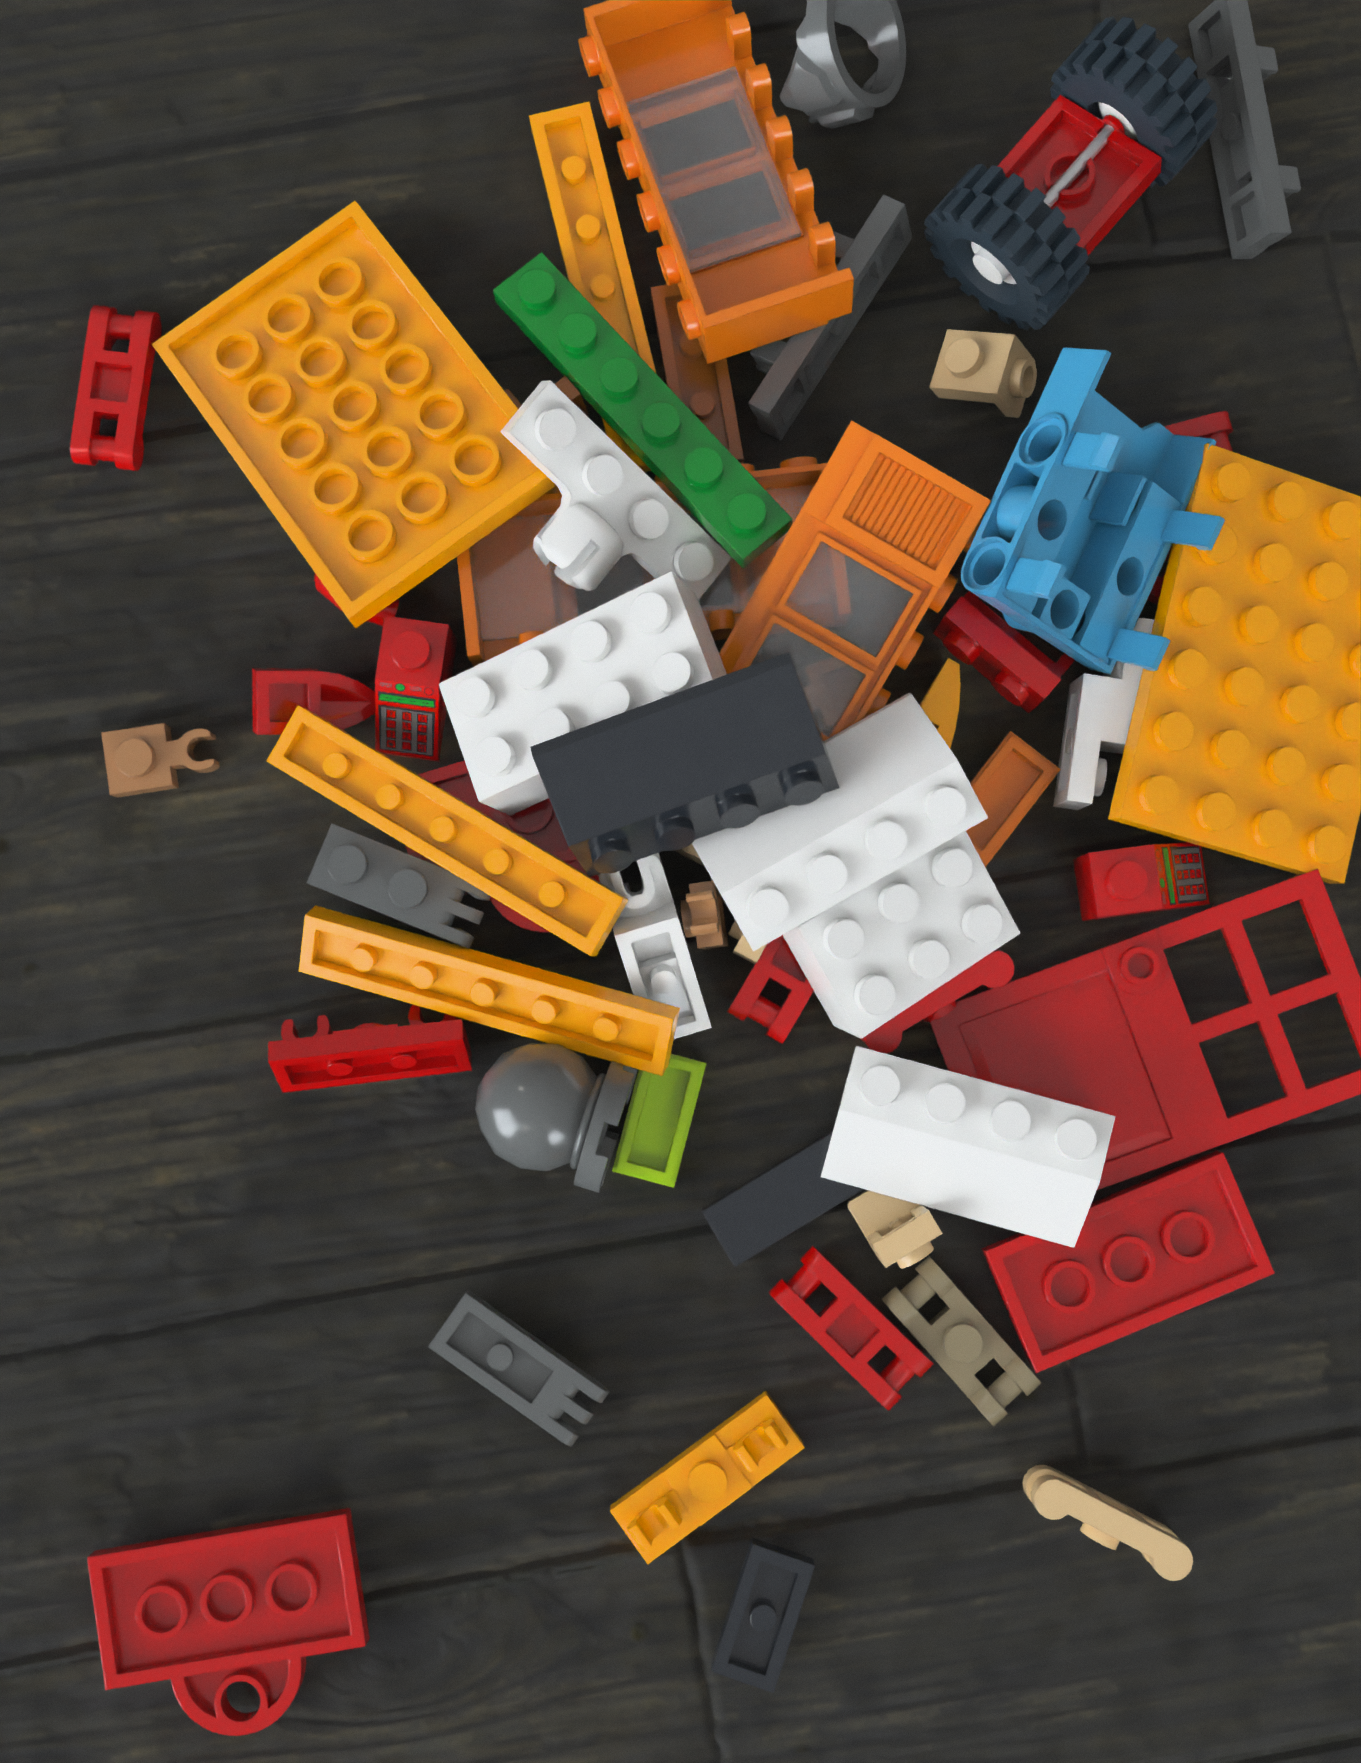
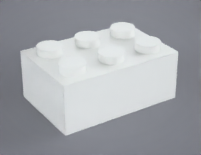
(902, 936)

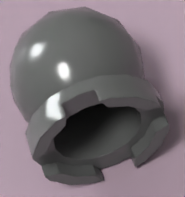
(550, 1110)

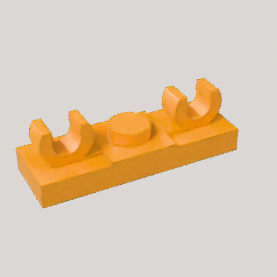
(706, 1477)

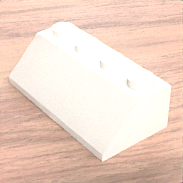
(893, 804)
(967, 1146)

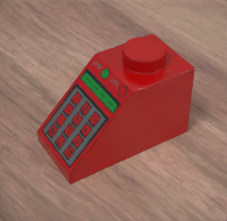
(407, 689)
(1140, 880)

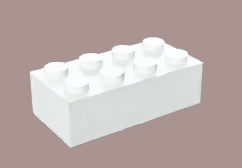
(572, 677)

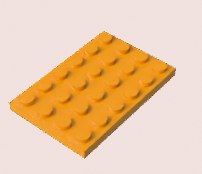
(355, 412)
(1258, 699)

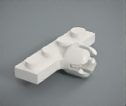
(606, 502)

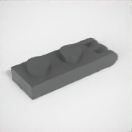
(395, 884)
(517, 1366)

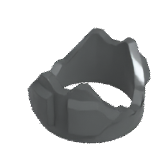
(818, 76)

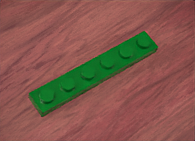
(643, 410)

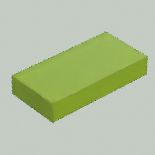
(659, 1121)

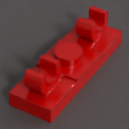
(368, 1052)

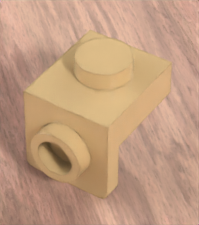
(985, 370)
(894, 1227)

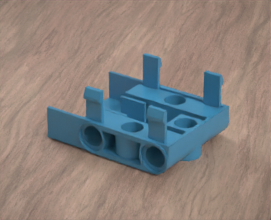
(1087, 521)

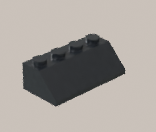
(686, 766)

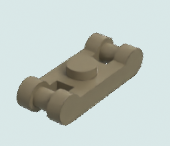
(961, 1341)

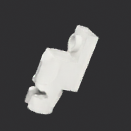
(1095, 721)
(656, 947)

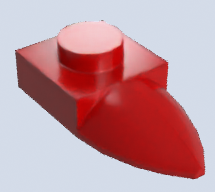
(327, 694)

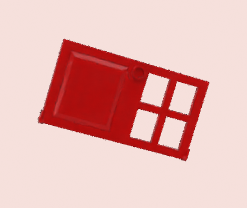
(1120, 1042)

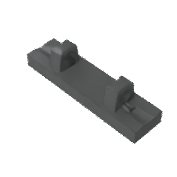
(1243, 135)
(799, 365)

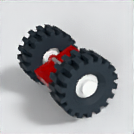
(1118, 125)

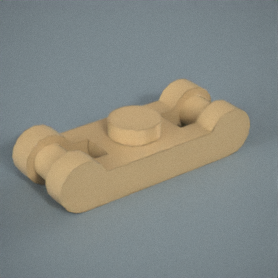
(1107, 1520)

